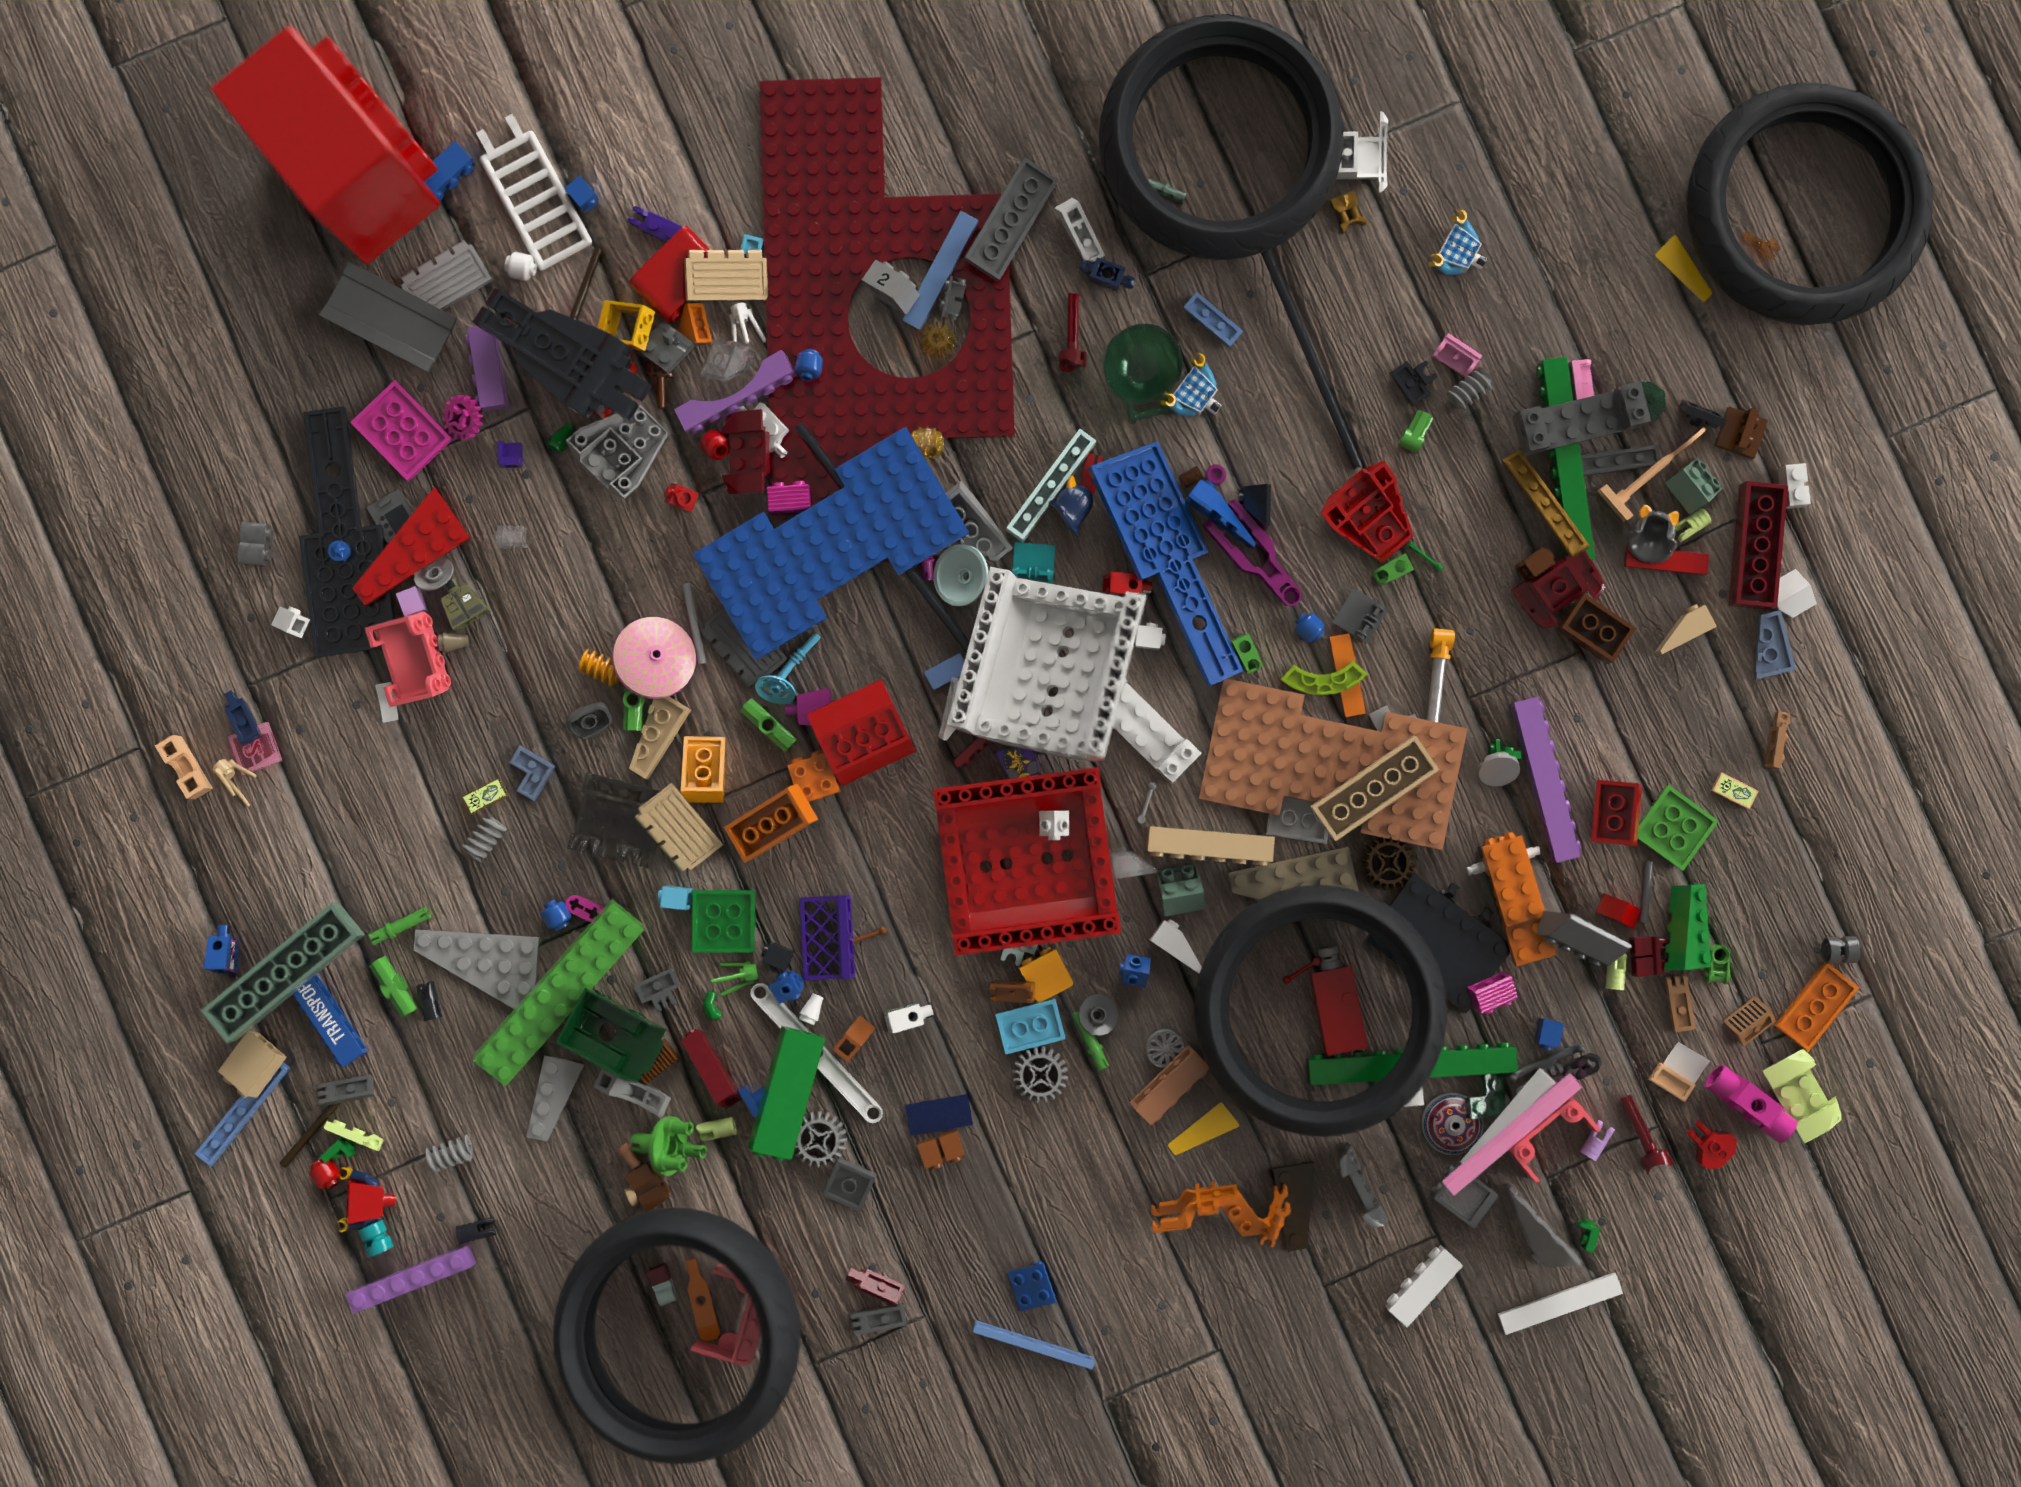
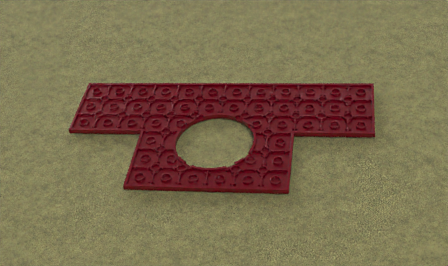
(821, 236)

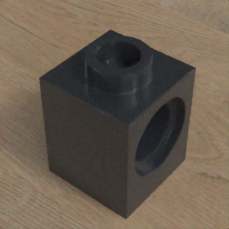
(777, 955)

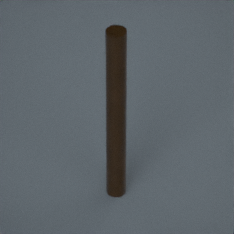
(586, 283)
(308, 1134)

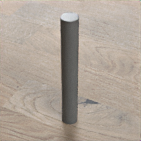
(1646, 889)

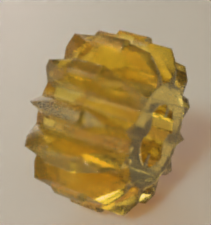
(936, 333)
(929, 441)

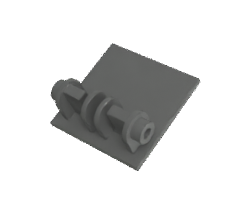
(1360, 615)

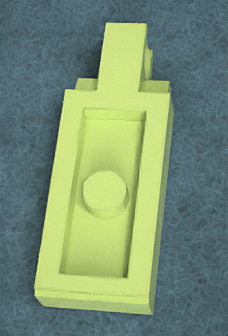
(356, 1135)

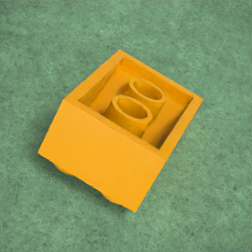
(703, 769)

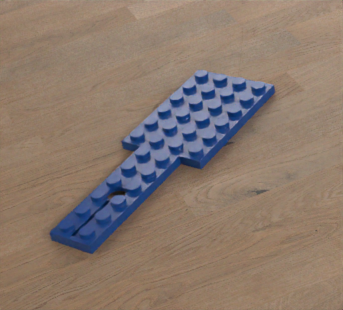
(1163, 542)

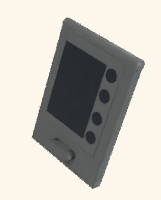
(390, 515)

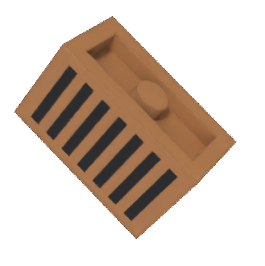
(1750, 1021)

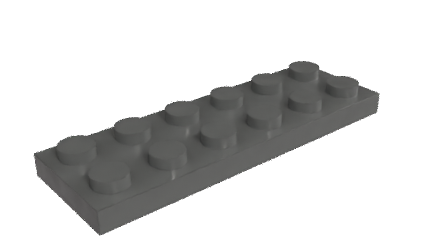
(1010, 219)

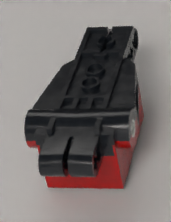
(567, 357)

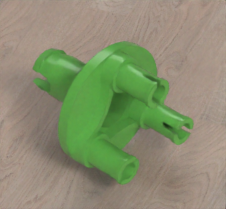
(668, 1146)

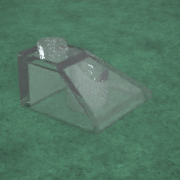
(727, 360)
(1129, 864)

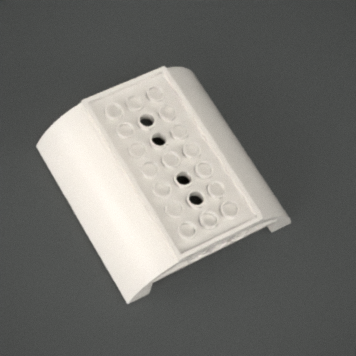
(1018, 661)

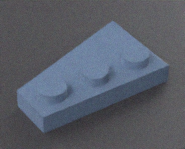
(1772, 647)

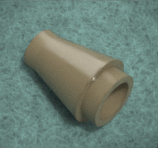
(449, 641)

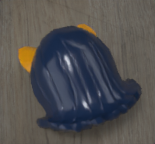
(1073, 504)

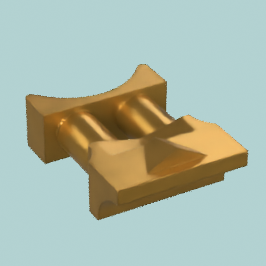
(1345, 203)

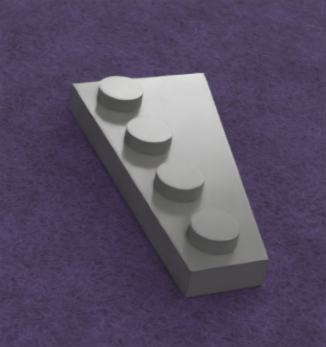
(553, 1090)

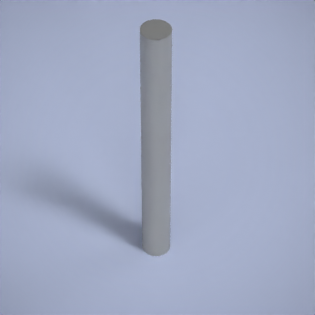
(694, 623)

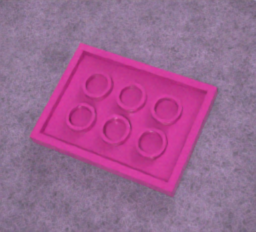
(401, 430)

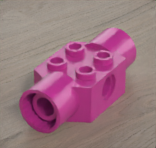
(1751, 1102)

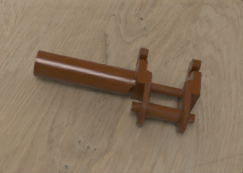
(660, 385)

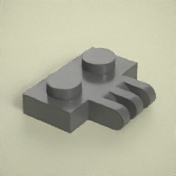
(658, 989)

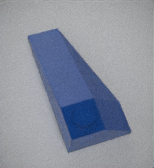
(1212, 505)

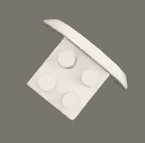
(1365, 156)

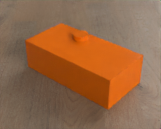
(770, 823)

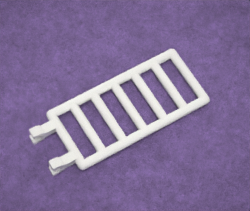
(514, 212)

